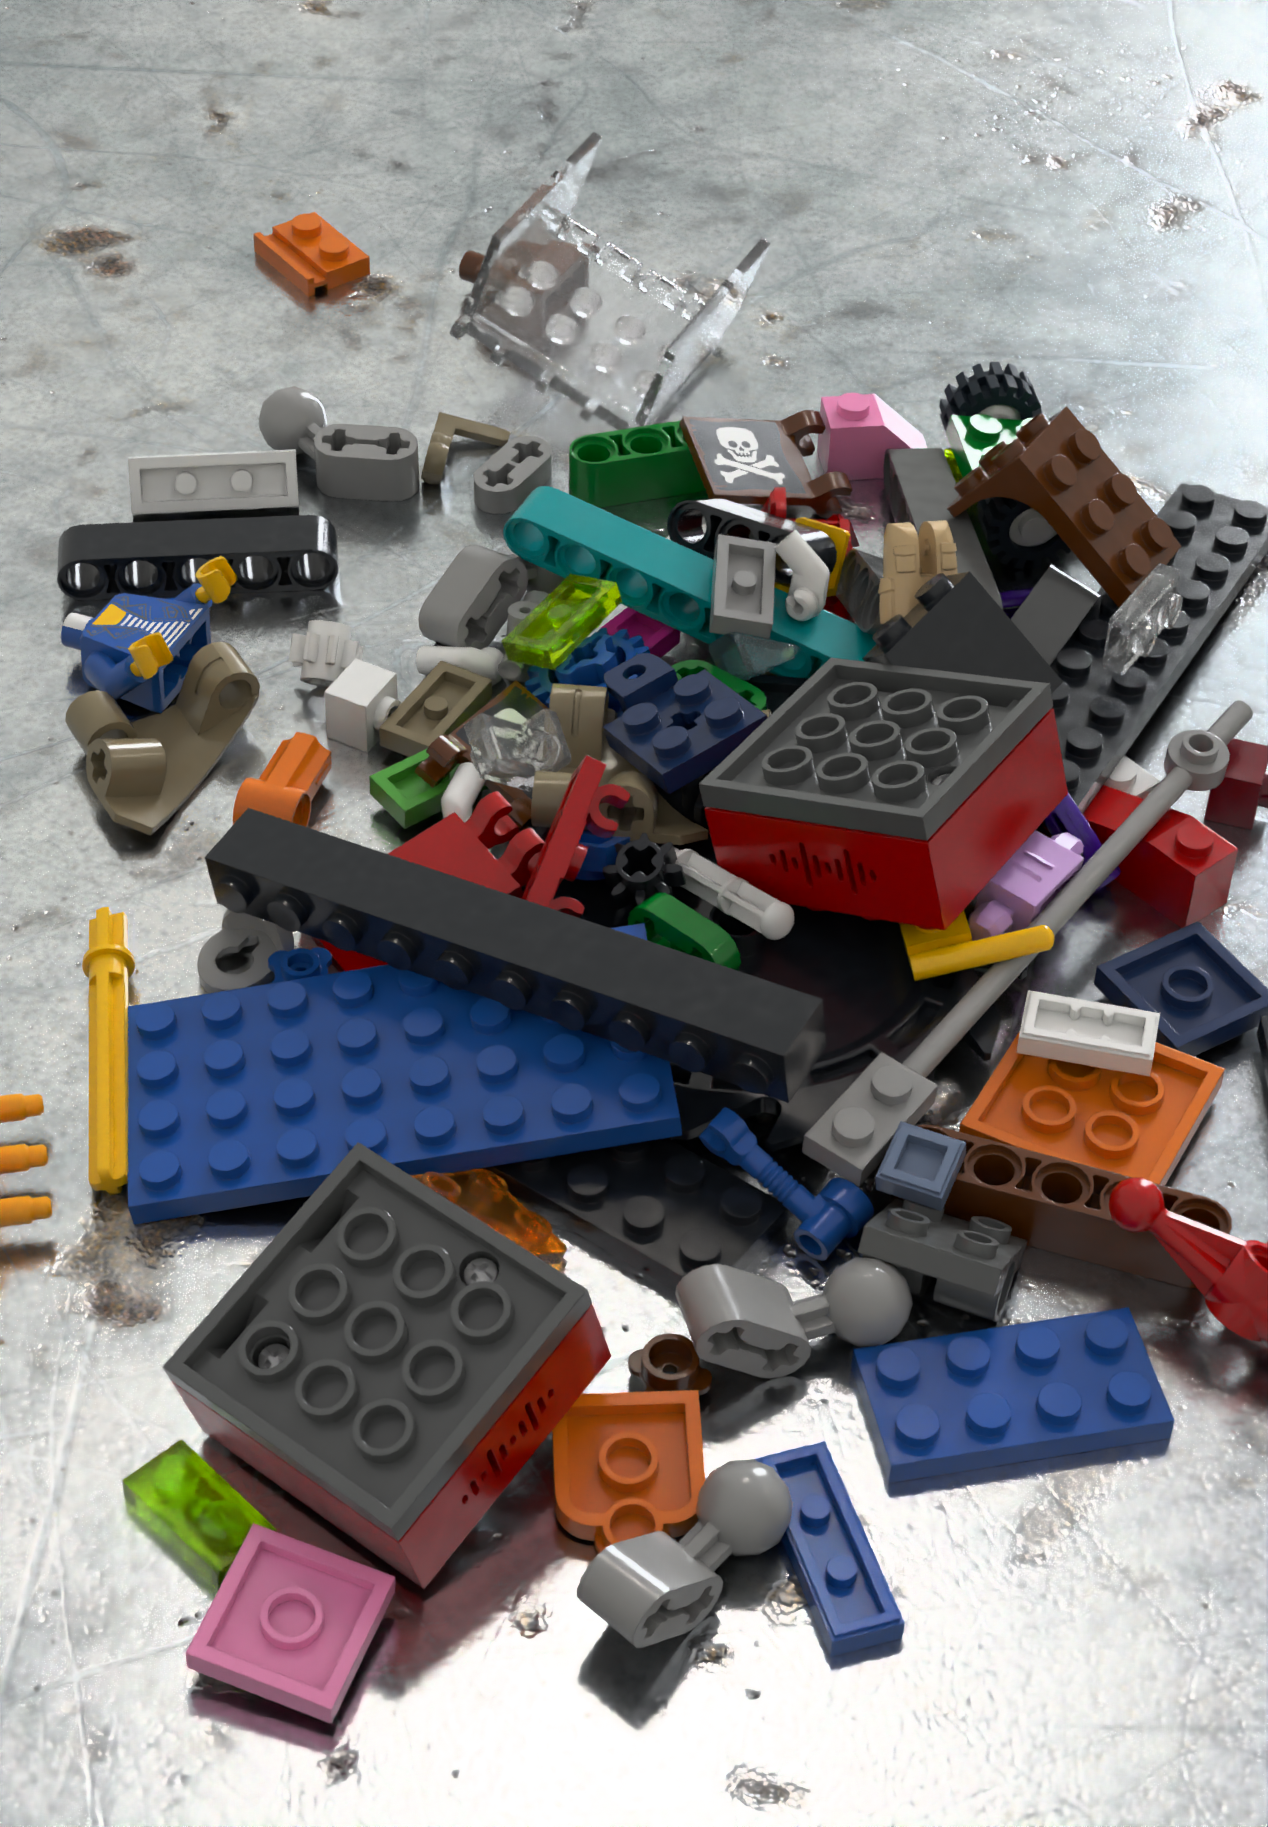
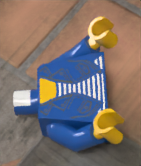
(145, 643)

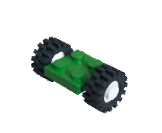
(976, 419)

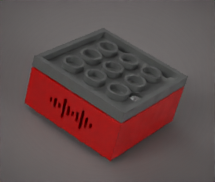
(887, 790)
(391, 1362)

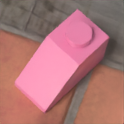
(860, 433)

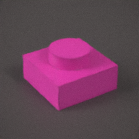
(656, 635)

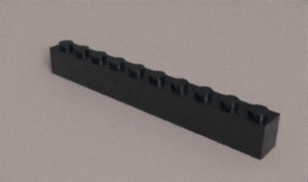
(521, 954)

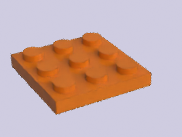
(1097, 1113)

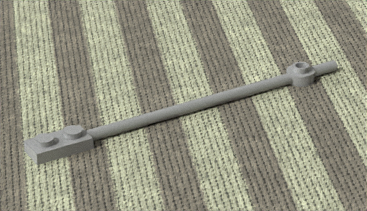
(863, 1120)

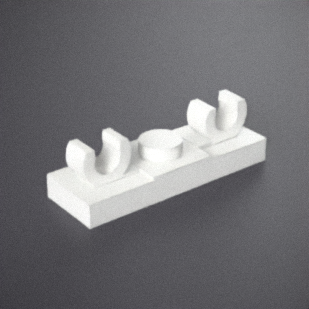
(213, 481)

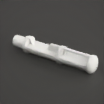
(735, 895)

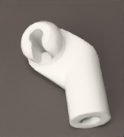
(482, 662)
(462, 792)

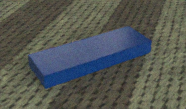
(834, 1554)

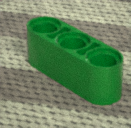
(632, 465)

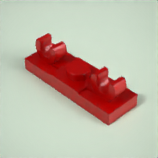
(561, 852)

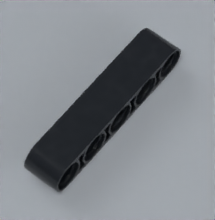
(165, 555)

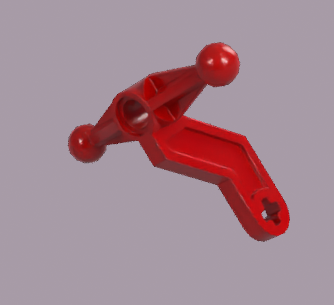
(1221, 1266)

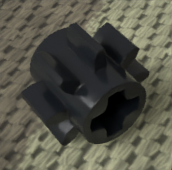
(642, 871)

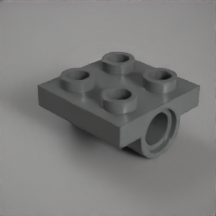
(968, 1258)

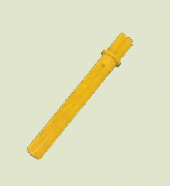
(108, 968)

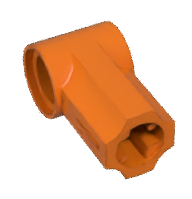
(287, 781)

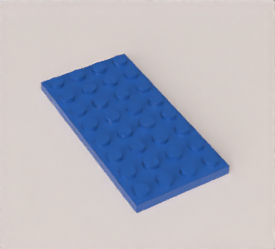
(278, 1081)

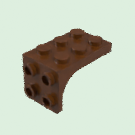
(1081, 494)

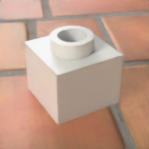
(360, 704)

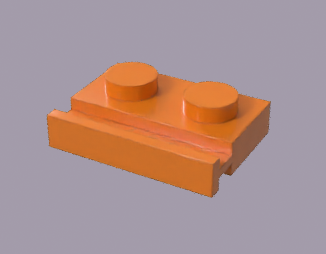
(312, 253)

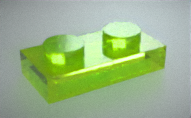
(562, 621)
(193, 1509)

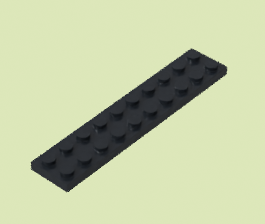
(1105, 711)

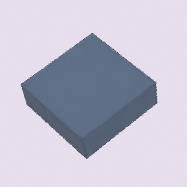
(920, 1166)

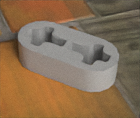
(512, 474)

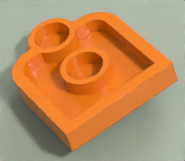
(628, 1465)

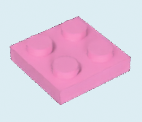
(291, 1623)

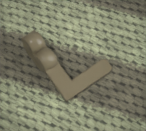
(442, 438)

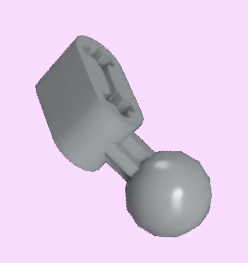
(348, 458)
(475, 596)
(764, 1333)
(666, 1587)

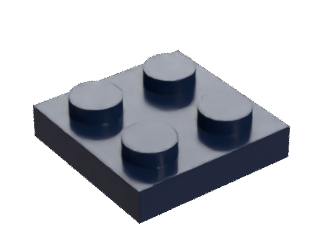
(1194, 986)

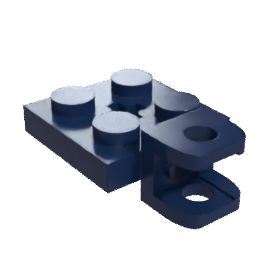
(674, 726)

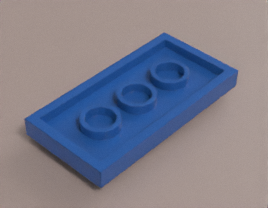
(1010, 1394)

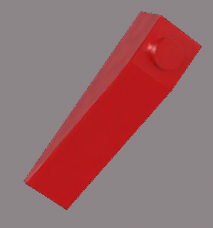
(1176, 866)

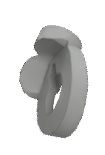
(238, 932)

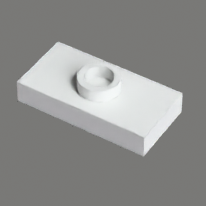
(1088, 1033)

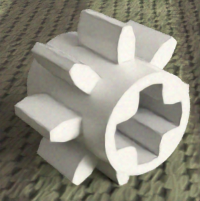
(324, 651)

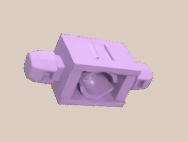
(1026, 884)

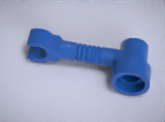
(826, 1220)

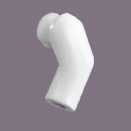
(808, 580)

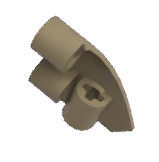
(582, 715)
(156, 763)

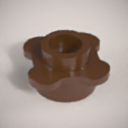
(669, 1354)

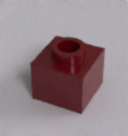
(1243, 786)

